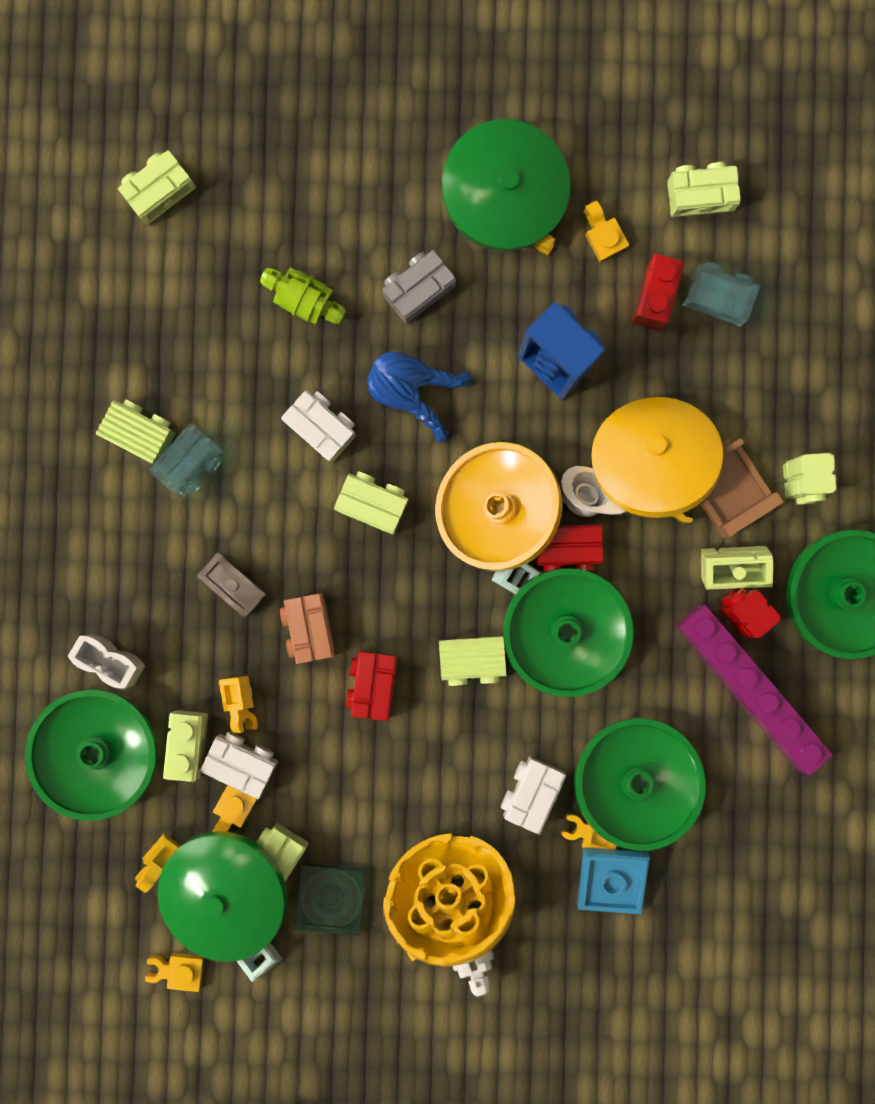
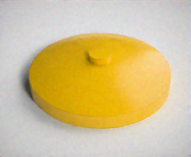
(657, 457)
(498, 506)

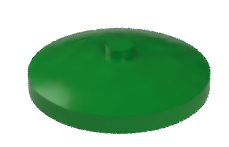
(505, 185)
(834, 594)
(567, 632)
(91, 754)
(639, 784)
(222, 896)

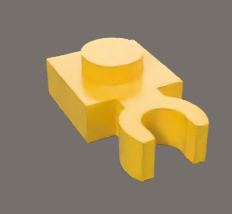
(583, 830)
(183, 971)

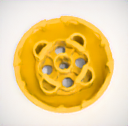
(429, 872)

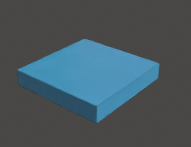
(613, 880)

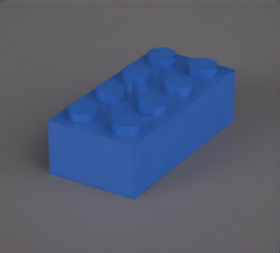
(560, 350)

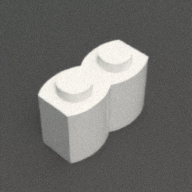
(99, 655)

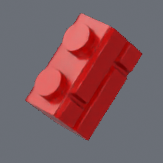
(658, 292)
(573, 546)
(748, 612)
(372, 686)

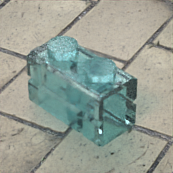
(721, 293)
(187, 461)

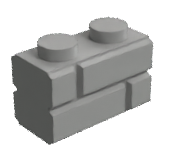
(418, 286)

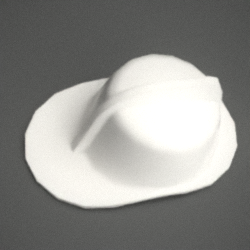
(584, 495)

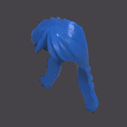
(396, 382)

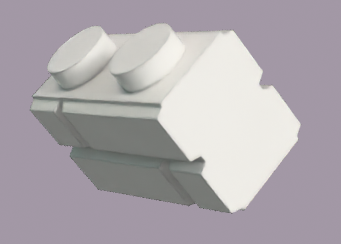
(319, 425)
(239, 764)
(533, 795)

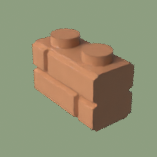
(308, 628)

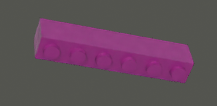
(753, 690)

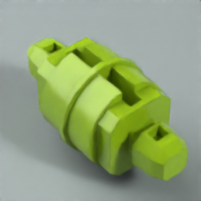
(302, 295)

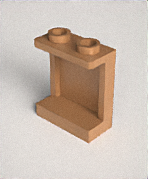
(739, 493)

